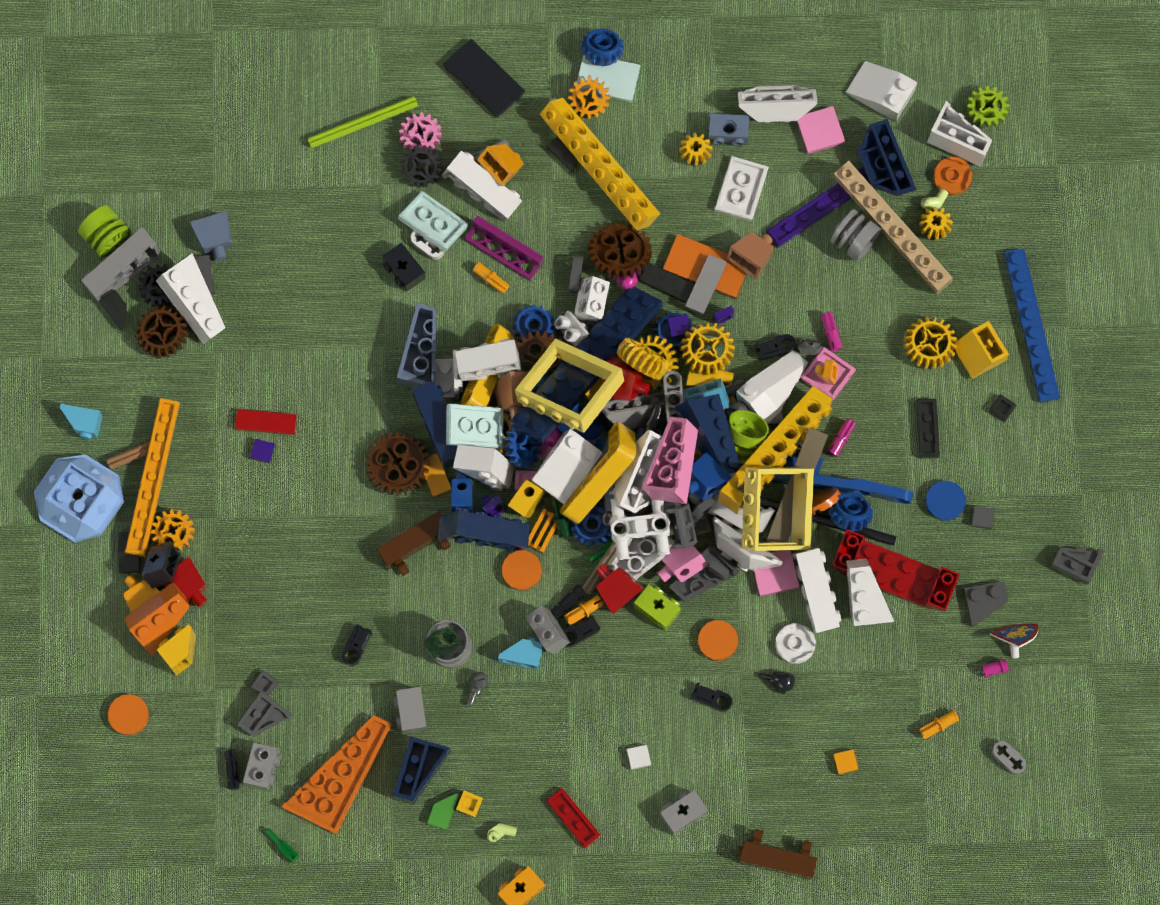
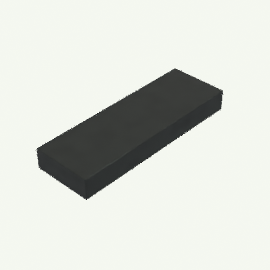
(667, 282)
(927, 428)

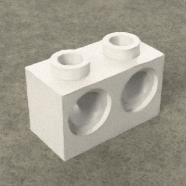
(591, 299)

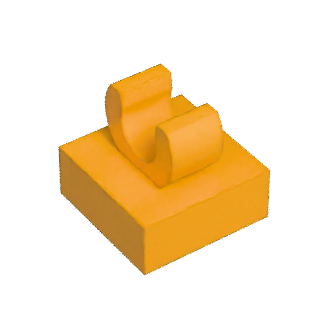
(828, 372)

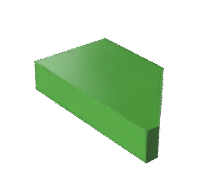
(442, 812)

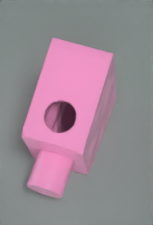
(682, 563)

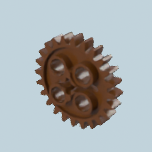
(602, 253)
(543, 341)
(381, 472)

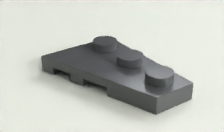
(703, 579)

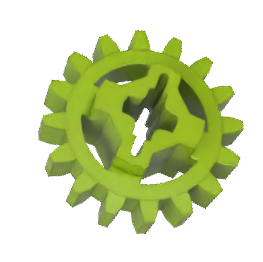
(991, 114)

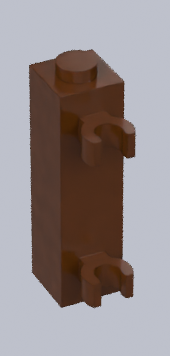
(410, 542)
(776, 859)

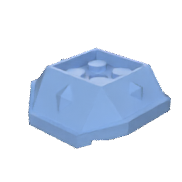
(82, 517)

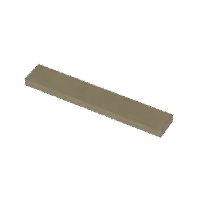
(807, 458)

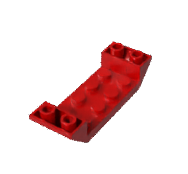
(898, 573)

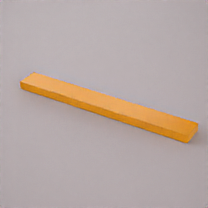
(152, 477)

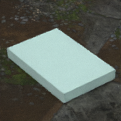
(618, 77)
(433, 221)
(474, 426)

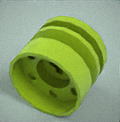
(104, 231)
(747, 432)

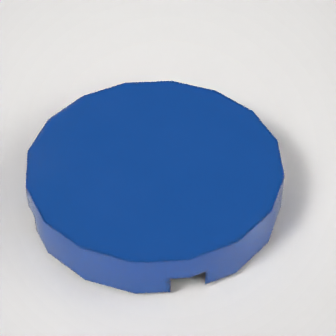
(945, 500)

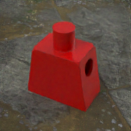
(632, 381)
(190, 582)
(617, 587)

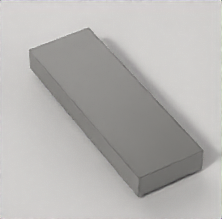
(706, 284)

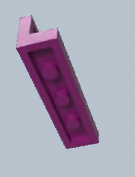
(505, 241)

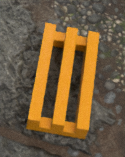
(535, 546)

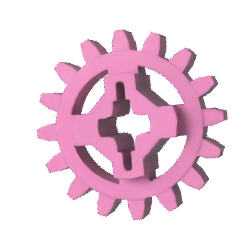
(427, 131)

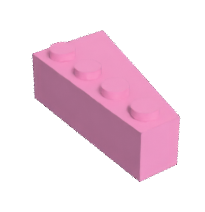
(673, 462)

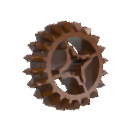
(154, 333)

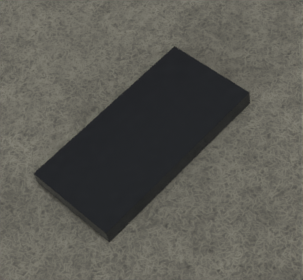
(484, 78)

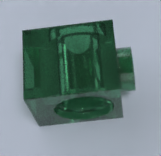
(442, 642)

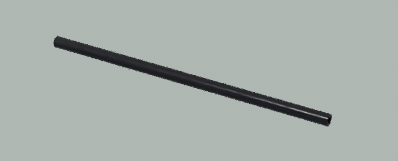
(826, 520)

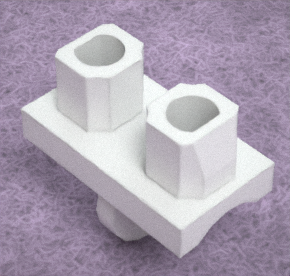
(571, 328)

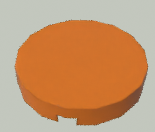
(952, 175)
(825, 499)
(521, 570)
(718, 640)
(128, 714)

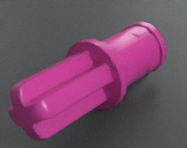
(831, 332)
(841, 437)

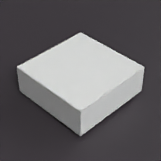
(639, 757)

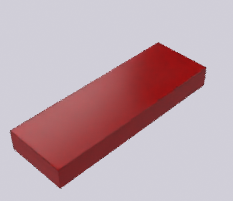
(266, 422)
(573, 818)

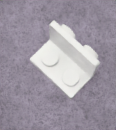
(448, 377)

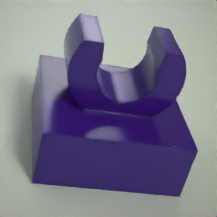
(493, 506)

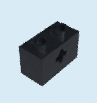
(399, 257)
(161, 564)

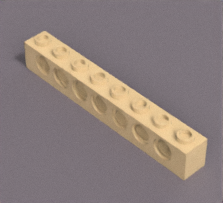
(893, 227)

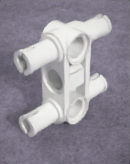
(639, 527)

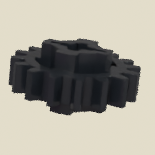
(414, 155)
(150, 290)

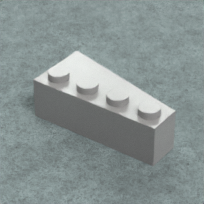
(122, 265)

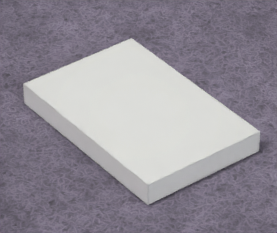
(741, 188)

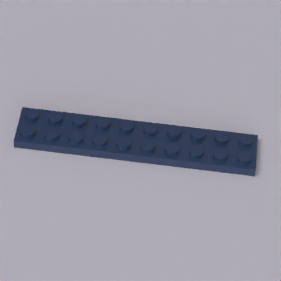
(570, 383)

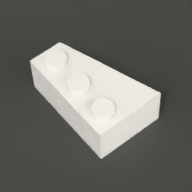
(959, 137)
(488, 360)
(485, 466)
(865, 596)

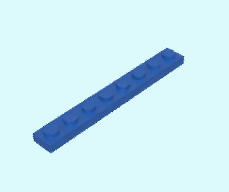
(1031, 325)

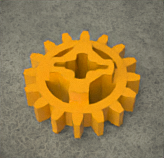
(597, 100)
(180, 528)

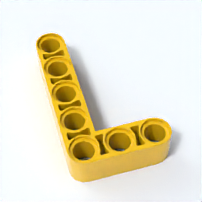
(620, 455)

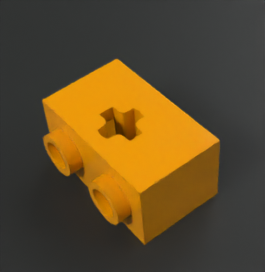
(532, 887)

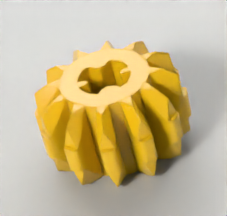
(688, 152)
(934, 230)

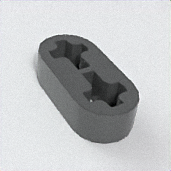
(576, 273)

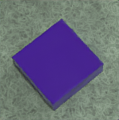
(723, 315)
(678, 325)
(262, 451)

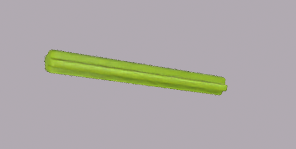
(362, 122)

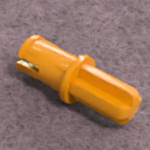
(490, 278)
(583, 610)
(939, 724)

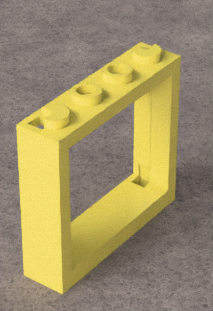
(578, 358)
(800, 513)

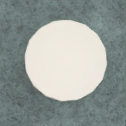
(795, 643)

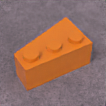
(157, 617)

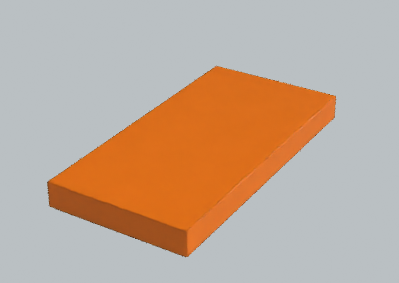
(688, 259)

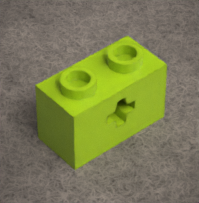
(661, 617)

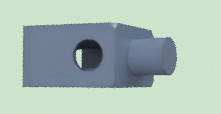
(213, 234)

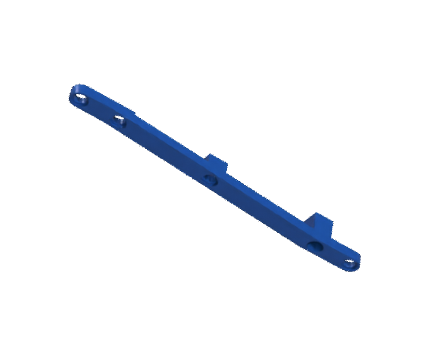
(856, 486)

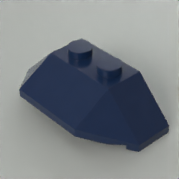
(884, 160)

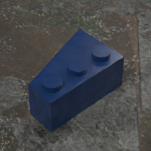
(418, 768)

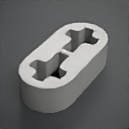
(1013, 754)

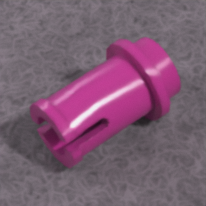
(995, 668)

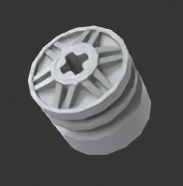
(858, 237)
(461, 653)

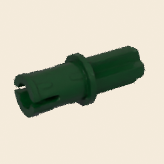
(561, 521)

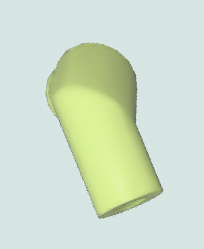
(930, 202)
(500, 830)

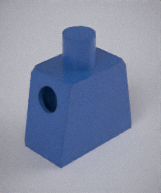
(707, 477)
(462, 492)

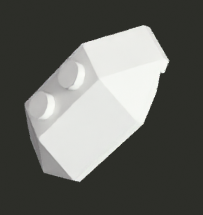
(777, 102)
(630, 483)
(730, 542)

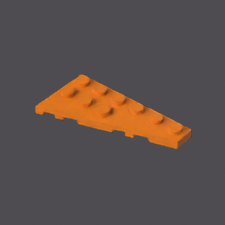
(335, 785)

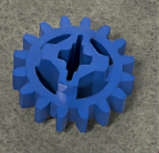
(519, 455)

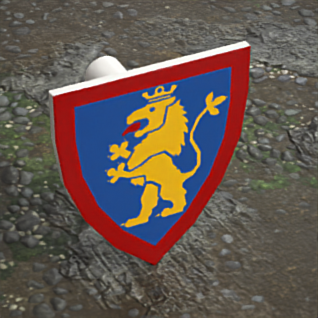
(1017, 636)

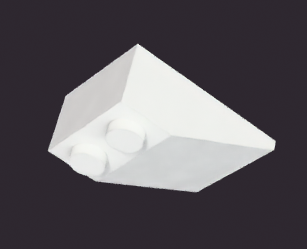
(882, 89)
(566, 465)

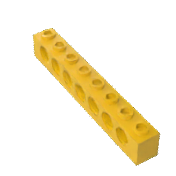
(599, 164)
(814, 401)

